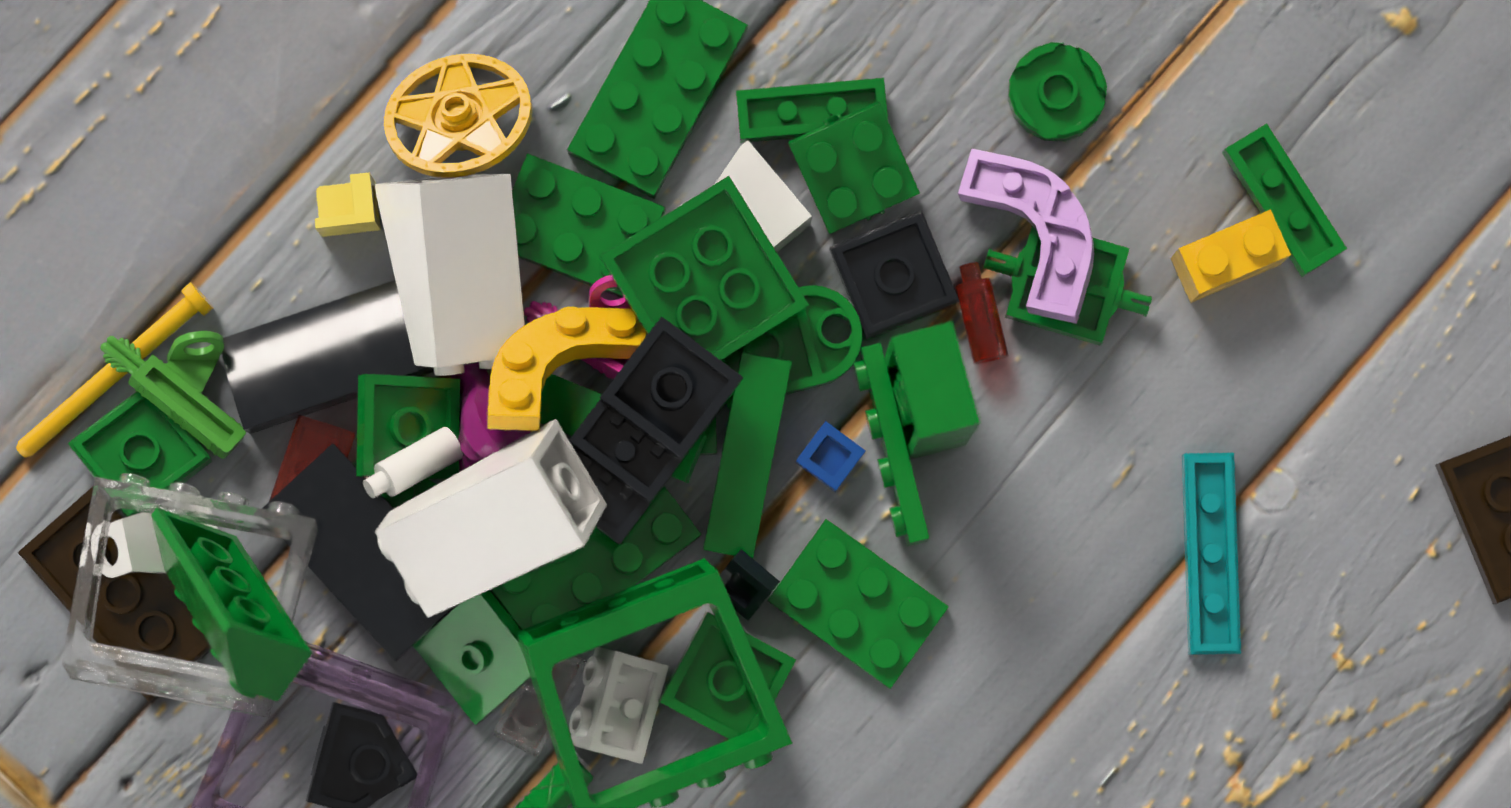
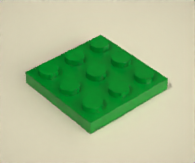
(706, 272)

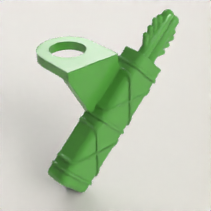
(178, 386)

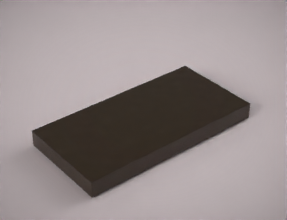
(132, 609)

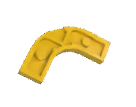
(545, 345)

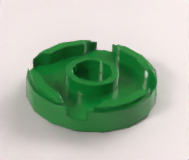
(1057, 92)

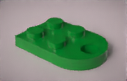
(802, 342)

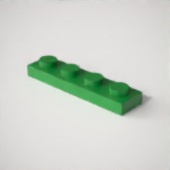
(896, 466)

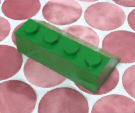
(231, 605)

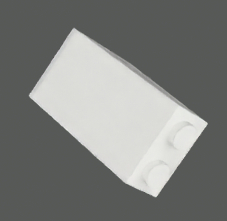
(454, 266)
(493, 521)

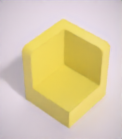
(348, 207)

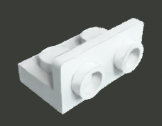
(617, 704)

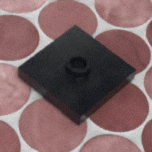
(894, 275)

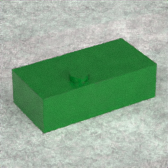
(931, 390)

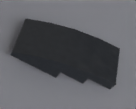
(650, 422)

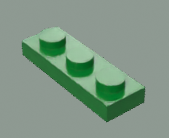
(798, 109)
(1278, 186)

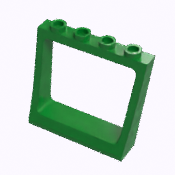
(622, 615)

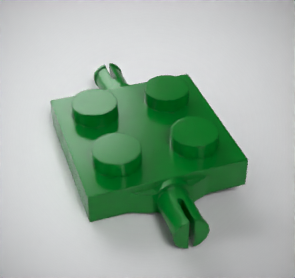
(1102, 298)

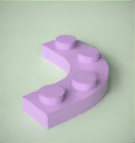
(1056, 215)

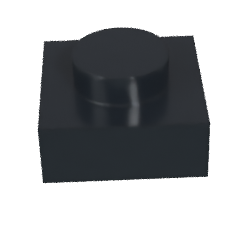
(747, 584)

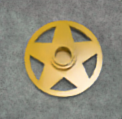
(458, 115)

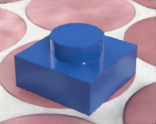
(830, 456)

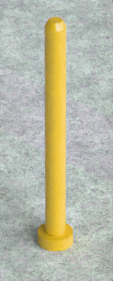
(103, 380)

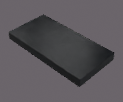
(349, 554)

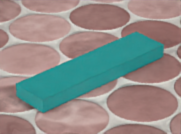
(1211, 553)

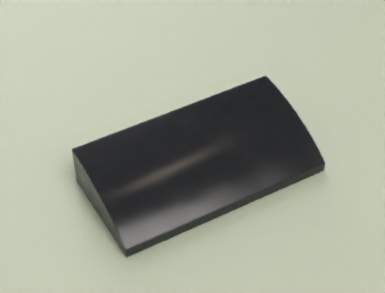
(316, 357)

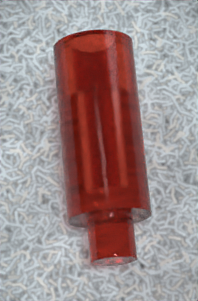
(980, 316)

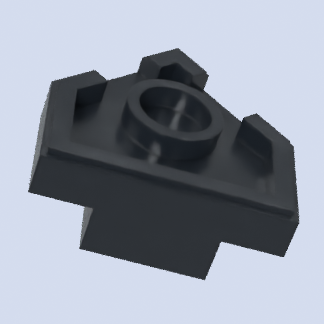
(357, 760)

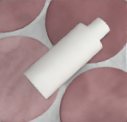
(414, 463)

